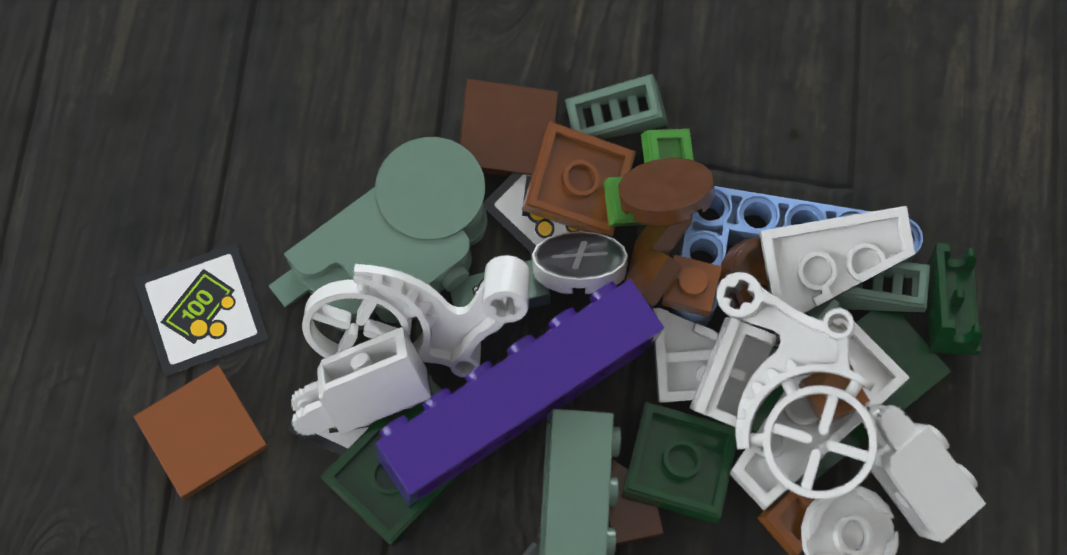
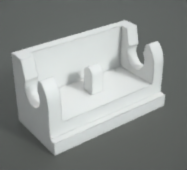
(731, 365)

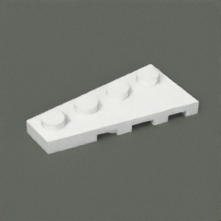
(792, 455)

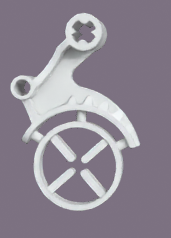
(449, 332)
(804, 349)

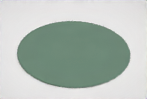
(430, 188)

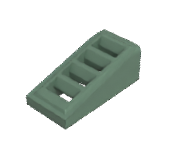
(613, 95)
(875, 299)

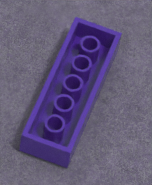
(517, 392)

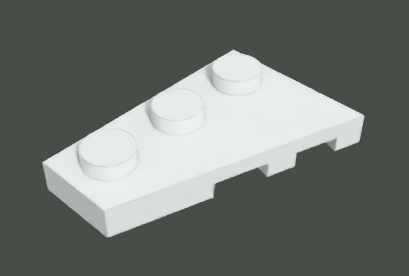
(828, 256)

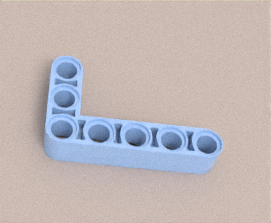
(732, 228)

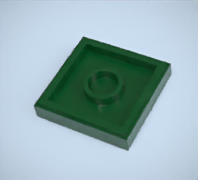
(680, 463)

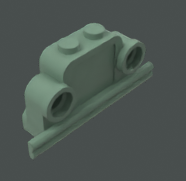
(365, 238)

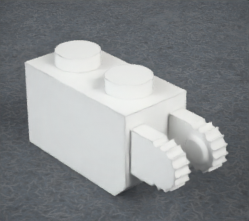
(362, 385)
(921, 474)

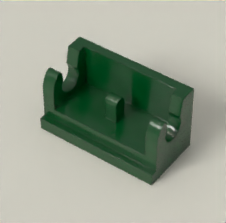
(953, 303)

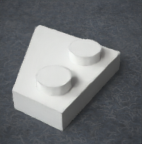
(680, 356)

